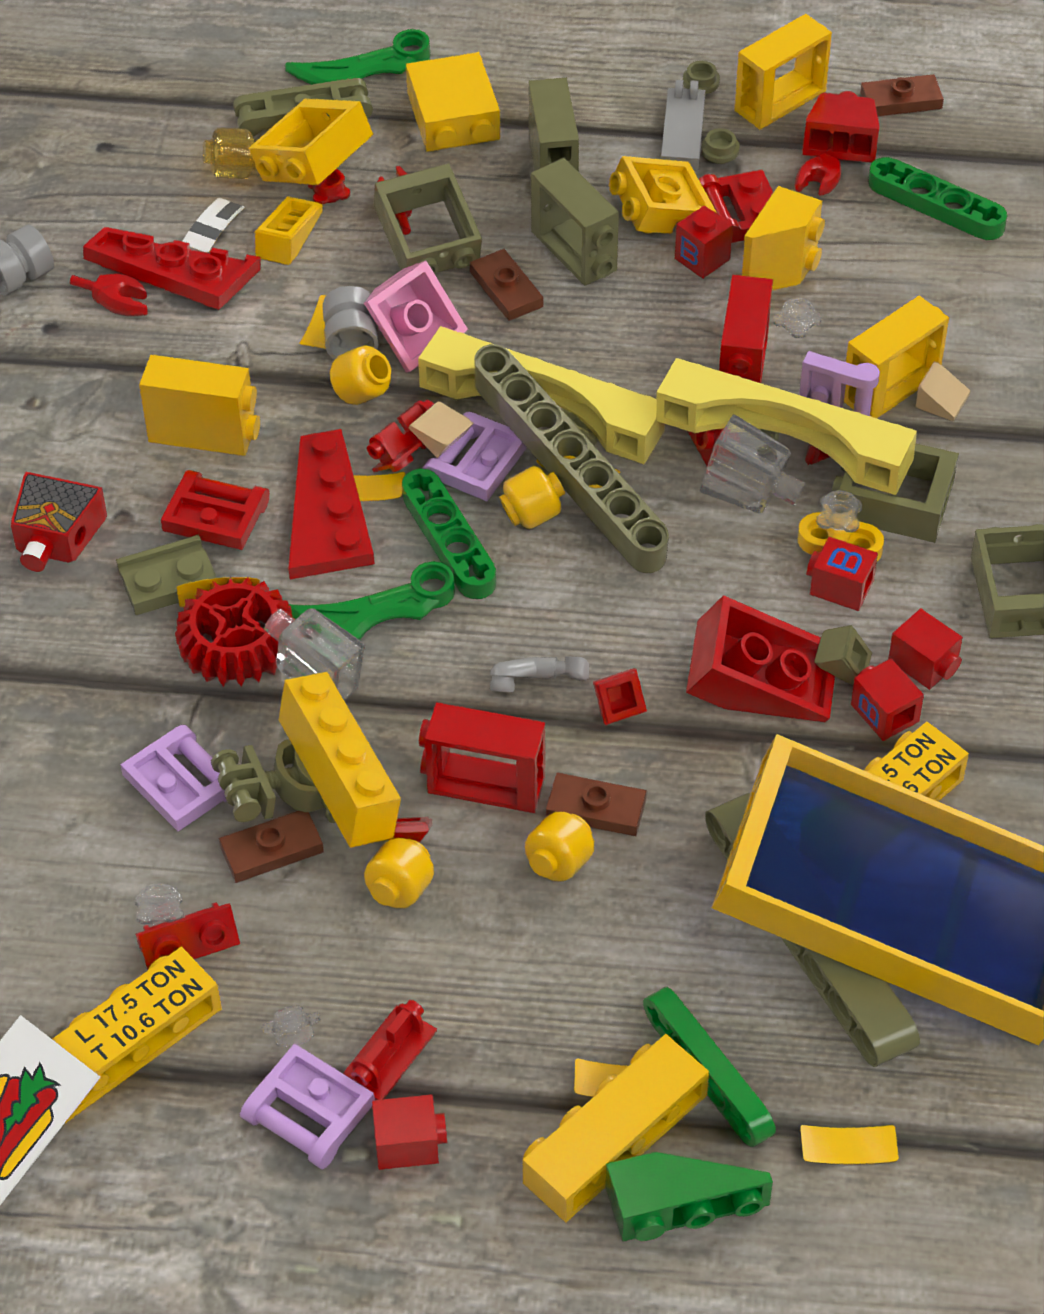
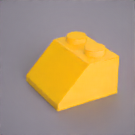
(784, 239)

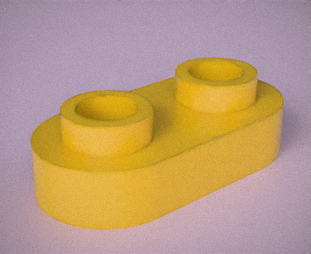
(813, 537)

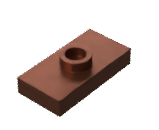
(904, 94)
(506, 284)
(598, 803)
(271, 845)

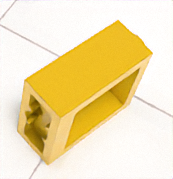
(763, 98)
(309, 142)
(902, 350)

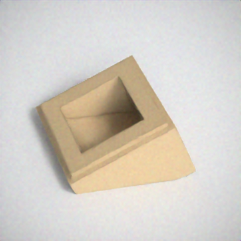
(941, 393)
(440, 428)

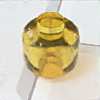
(229, 153)

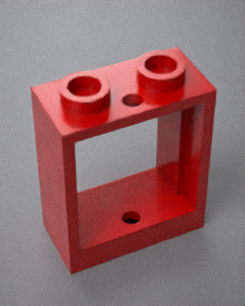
(746, 327)
(479, 778)

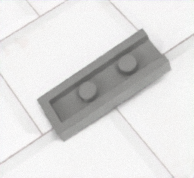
(683, 124)

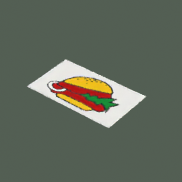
(37, 1096)

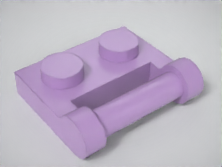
(826, 379)
(484, 463)
(168, 783)
(316, 1092)

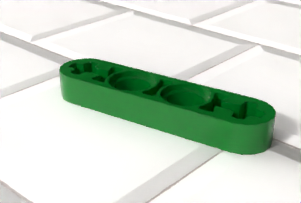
(896, 179)
(452, 531)
(725, 1085)

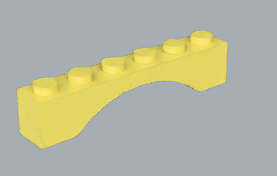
(616, 416)
(866, 447)

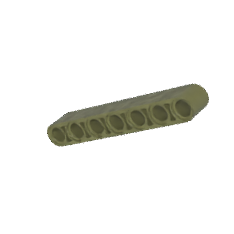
(575, 474)
(858, 1000)

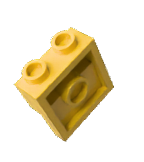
(657, 192)

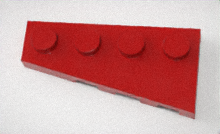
(172, 266)
(327, 513)

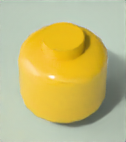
(360, 375)
(532, 497)
(559, 846)
(399, 873)

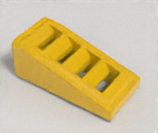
(283, 234)

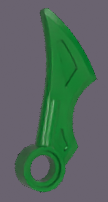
(385, 60)
(403, 601)

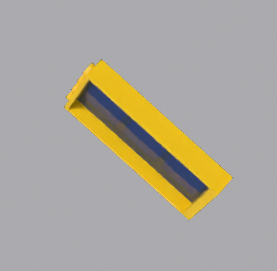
(892, 886)

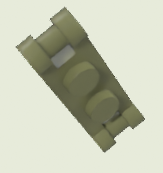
(267, 108)

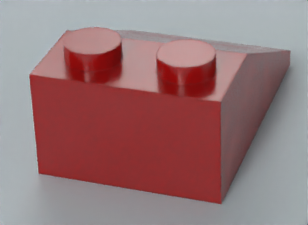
(758, 664)

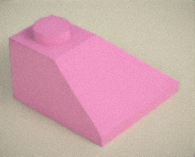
(411, 311)

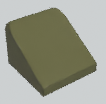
(843, 653)

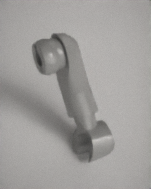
(536, 667)

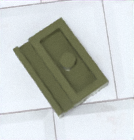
(155, 573)

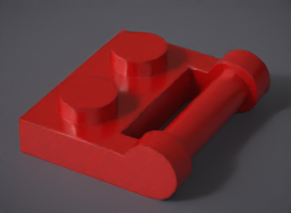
(748, 196)
(214, 518)

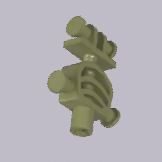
(251, 788)

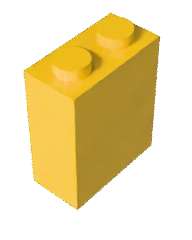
(453, 101)
(199, 405)

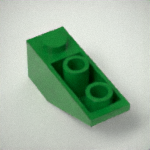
(675, 1191)

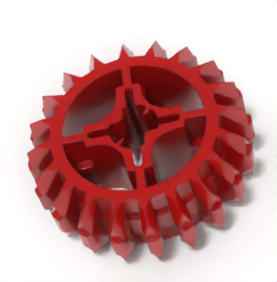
(231, 617)

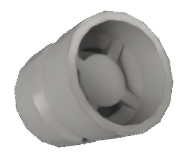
(23, 256)
(348, 321)

